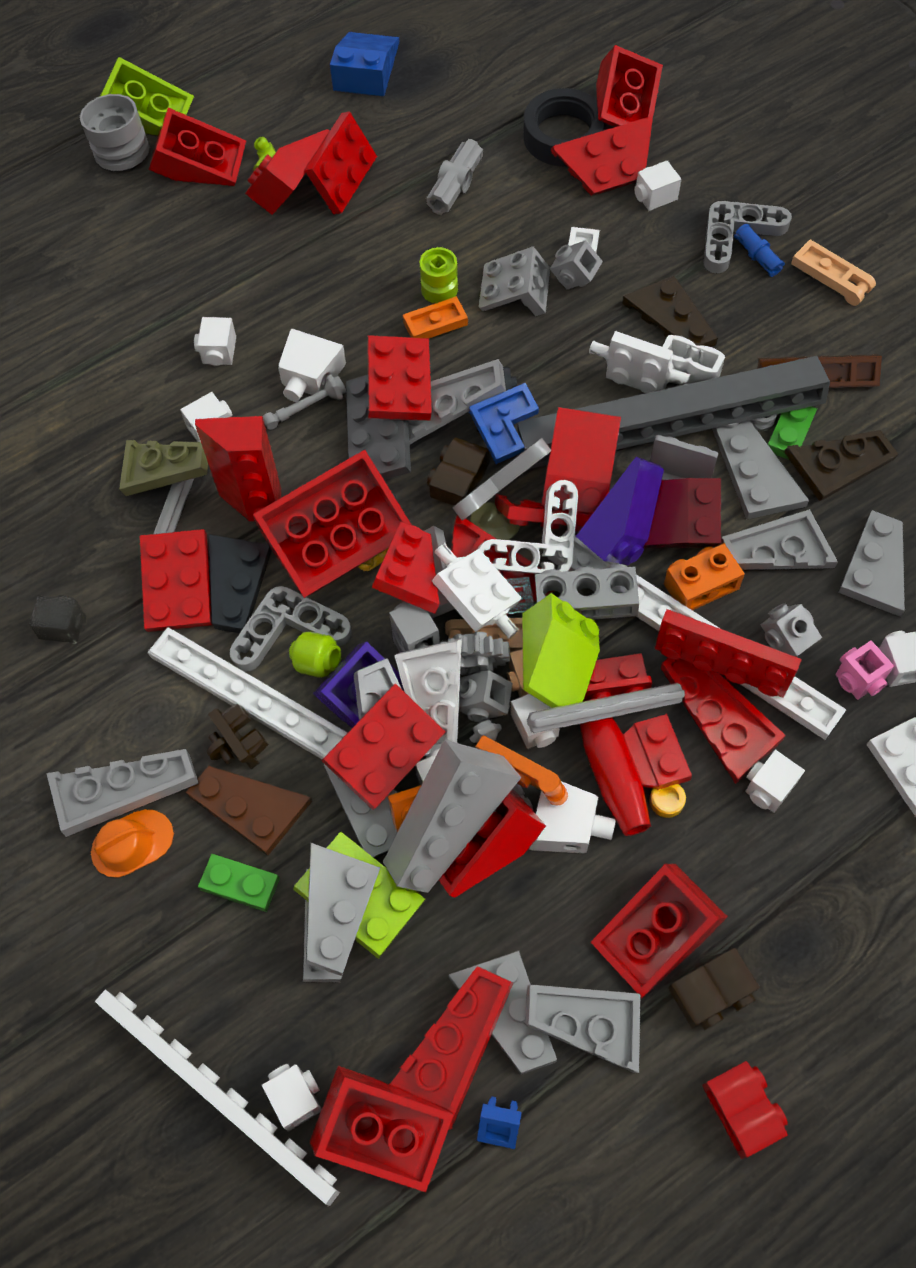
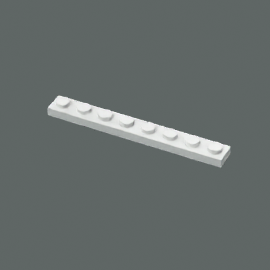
(230, 1104)

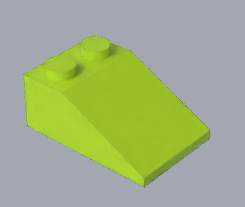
(148, 92)
(558, 652)

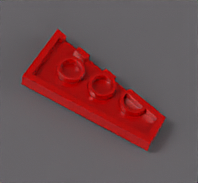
(725, 717)
(454, 1046)

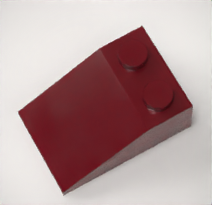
(687, 514)

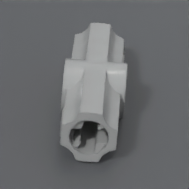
(454, 176)

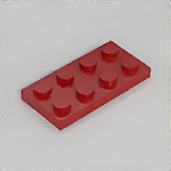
(726, 654)

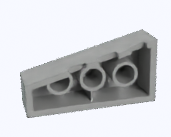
(447, 813)

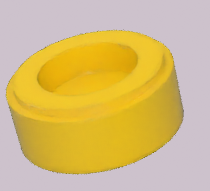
(668, 801)

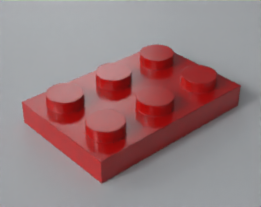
(341, 163)
(399, 378)
(175, 580)
(383, 746)

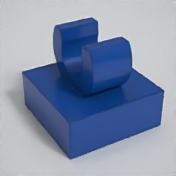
(499, 1125)

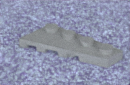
(756, 472)
(109, 791)

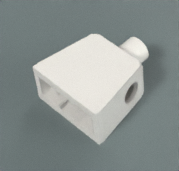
(307, 364)
(571, 823)

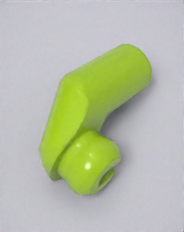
(263, 148)

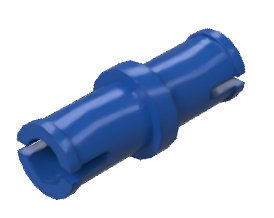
(759, 250)

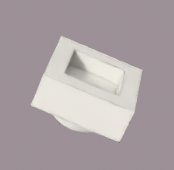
(580, 234)

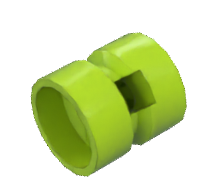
(438, 274)

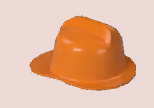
(131, 842)

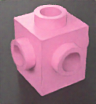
(864, 670)

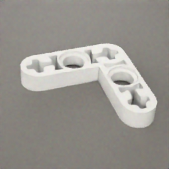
(550, 542)

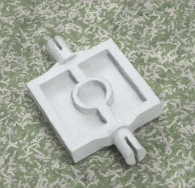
(638, 363)
(476, 590)

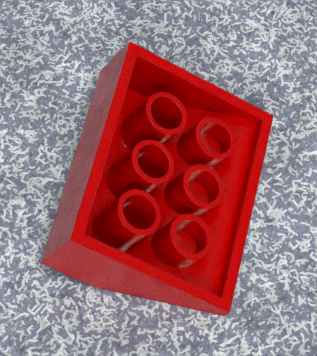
(332, 523)

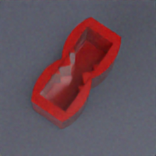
(745, 1109)

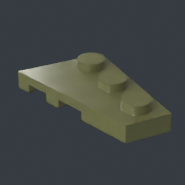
(160, 465)

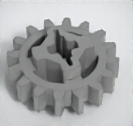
(481, 652)

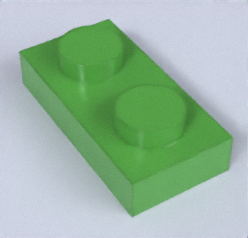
(791, 430)
(239, 882)

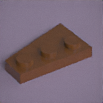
(248, 806)

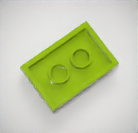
(387, 907)

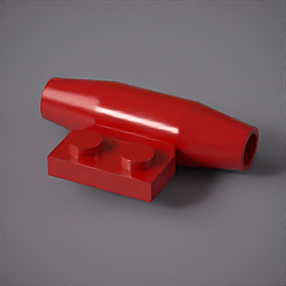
(629, 761)

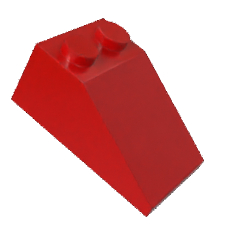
(626, 87)
(196, 151)
(281, 173)
(584, 455)
(496, 844)
(658, 929)
(380, 1130)

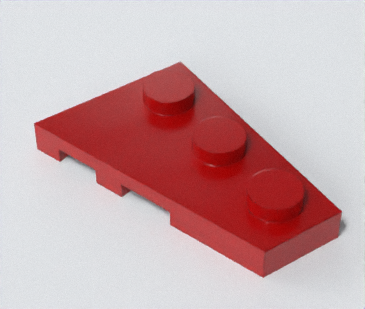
(533, 511)
(409, 569)

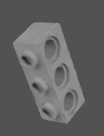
(604, 601)

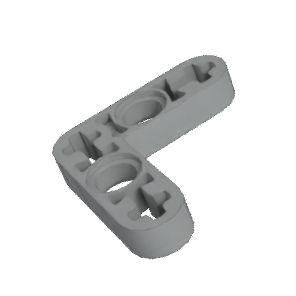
(732, 222)
(501, 479)
(278, 619)

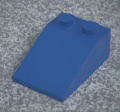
(363, 63)

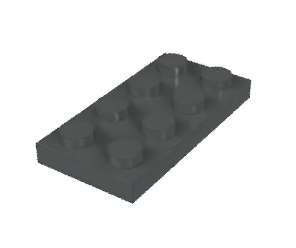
(382, 439)

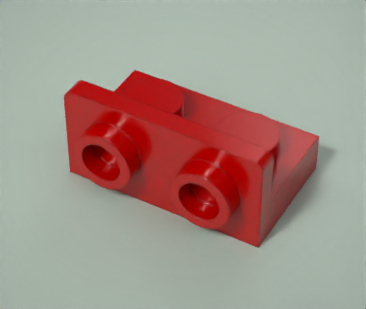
(617, 677)

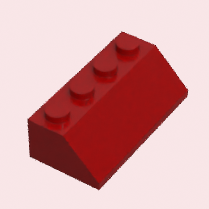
(240, 462)

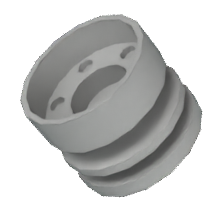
(115, 132)

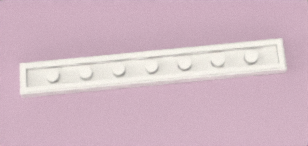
(240, 688)

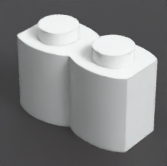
(699, 361)

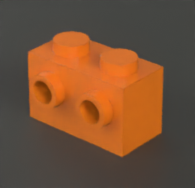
(704, 577)

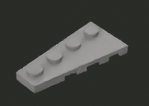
(455, 394)

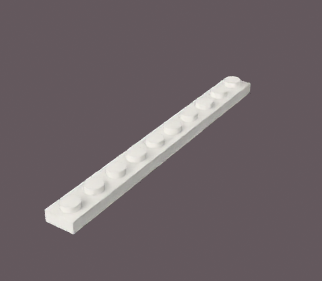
(800, 701)

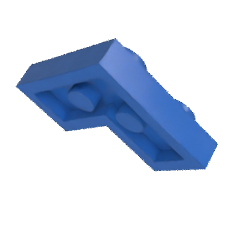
(497, 417)

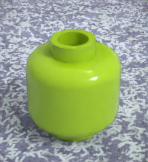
(315, 654)

